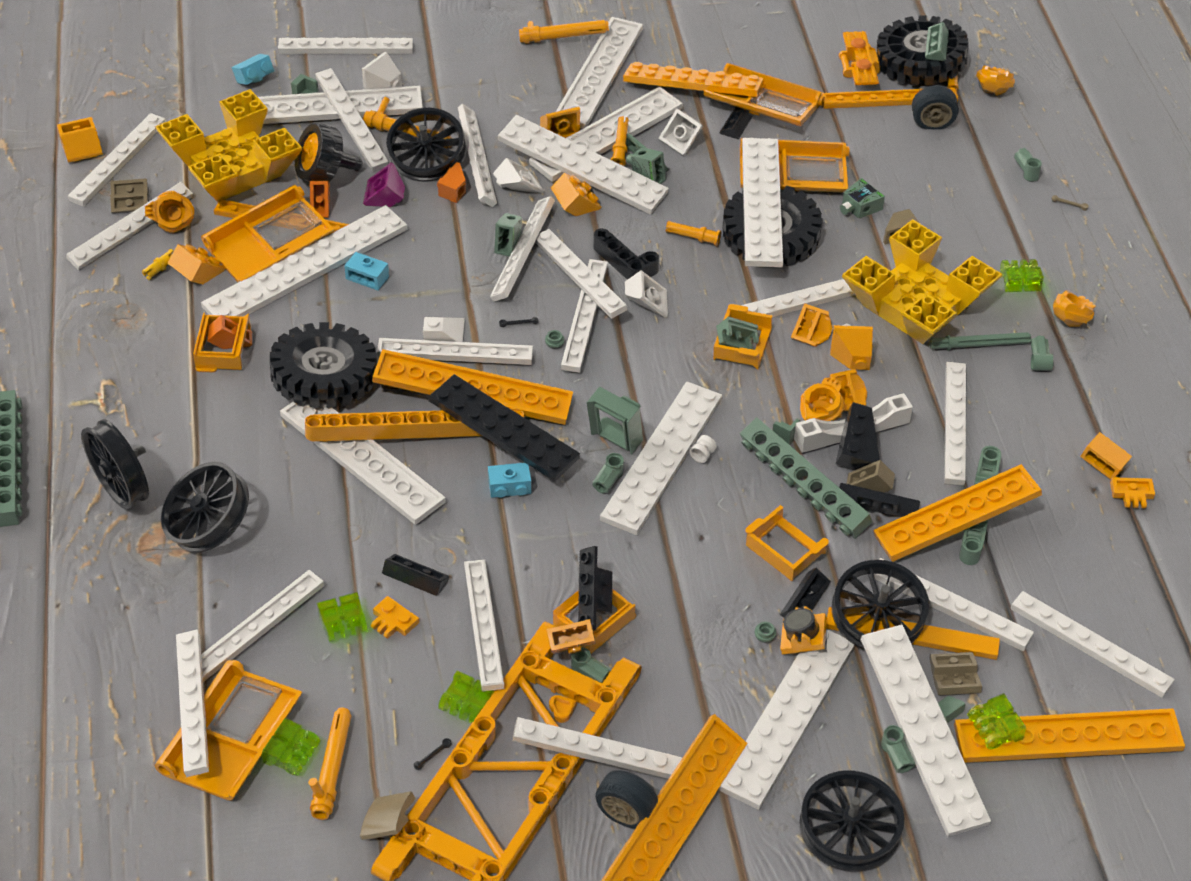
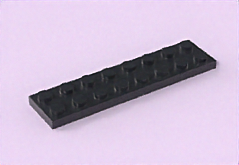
(504, 427)

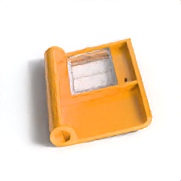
(776, 98)
(810, 165)
(266, 234)
(240, 721)

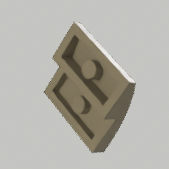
(128, 195)
(955, 673)
(386, 815)

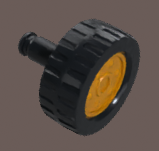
(322, 154)

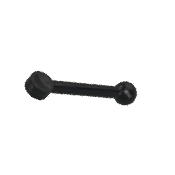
(503, 323)
(446, 743)

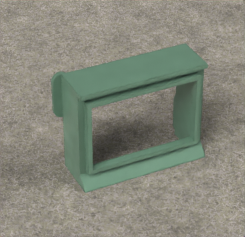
(624, 409)

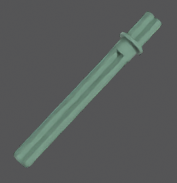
(979, 340)

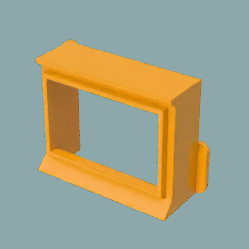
(745, 355)
(211, 361)
(761, 527)
(607, 629)

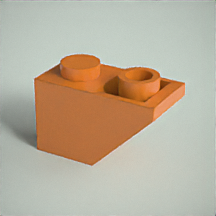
(452, 184)

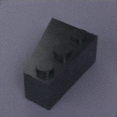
(858, 439)

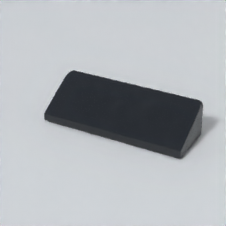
(736, 123)
(414, 574)
(807, 592)

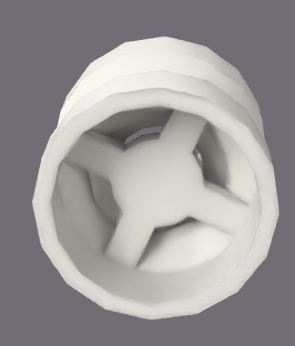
(701, 451)

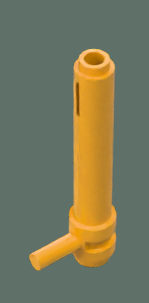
(537, 33)
(383, 122)
(324, 788)

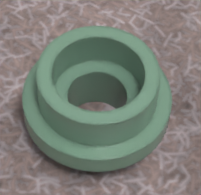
(554, 339)
(765, 627)

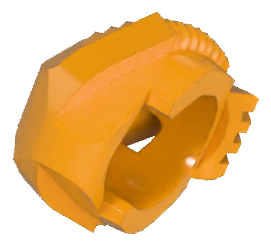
(995, 80)
(171, 211)
(1073, 309)
(822, 401)

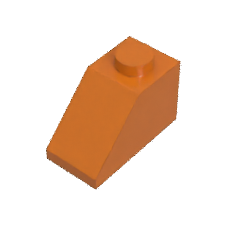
(320, 197)
(223, 333)

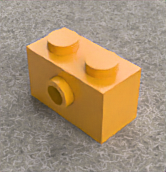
(1106, 456)
(571, 637)

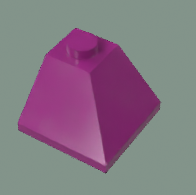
(384, 188)

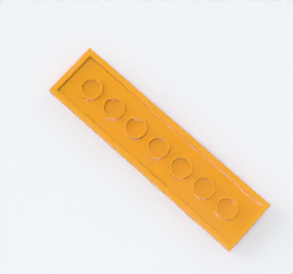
(693, 79)
(957, 512)

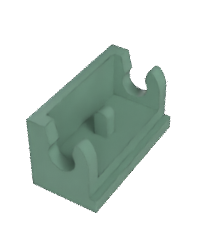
(737, 333)

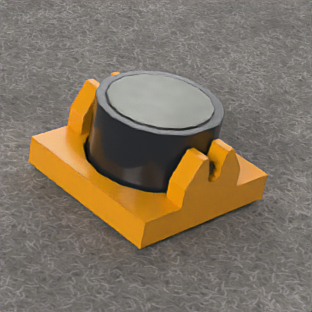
(803, 631)

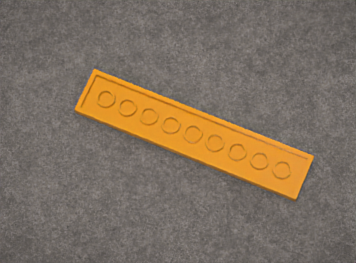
(427, 375)
(1078, 736)
(679, 804)

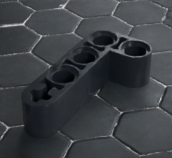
(622, 257)

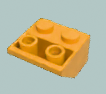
(79, 139)
(575, 195)
(195, 263)

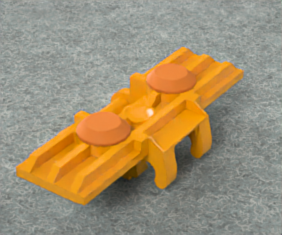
(863, 57)

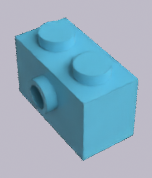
(253, 69)
(366, 271)
(509, 480)

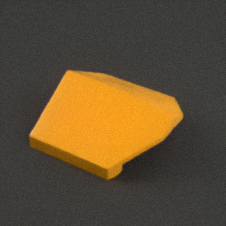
(812, 326)
(852, 388)

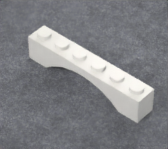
(819, 433)

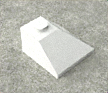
(381, 73)
(680, 131)
(516, 177)
(647, 293)
(443, 329)

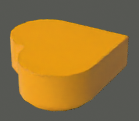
(561, 707)

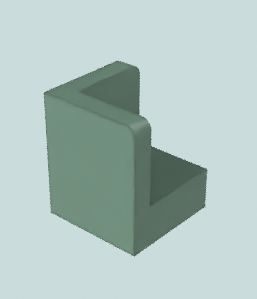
(304, 84)
(785, 430)

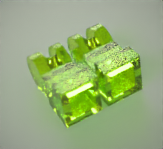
(1026, 276)
(349, 610)
(464, 690)
(997, 721)
(290, 747)

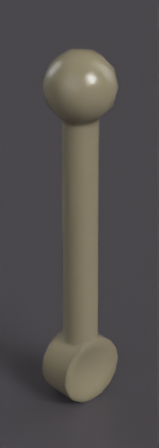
(1084, 206)

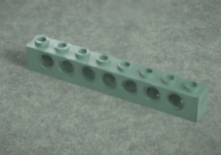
(758, 432)
(9, 458)

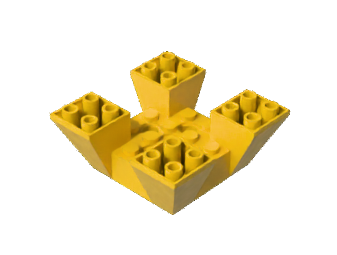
(236, 156)
(915, 293)

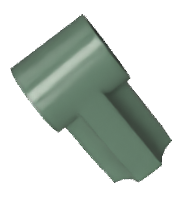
(1029, 164)
(1041, 357)
(609, 473)
(590, 666)
(897, 750)

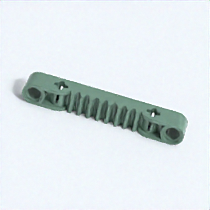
(974, 536)

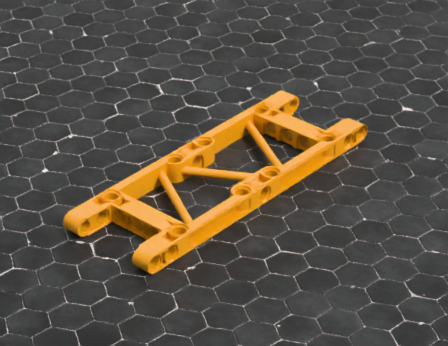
(548, 789)

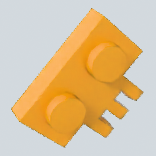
(1133, 490)
(393, 618)

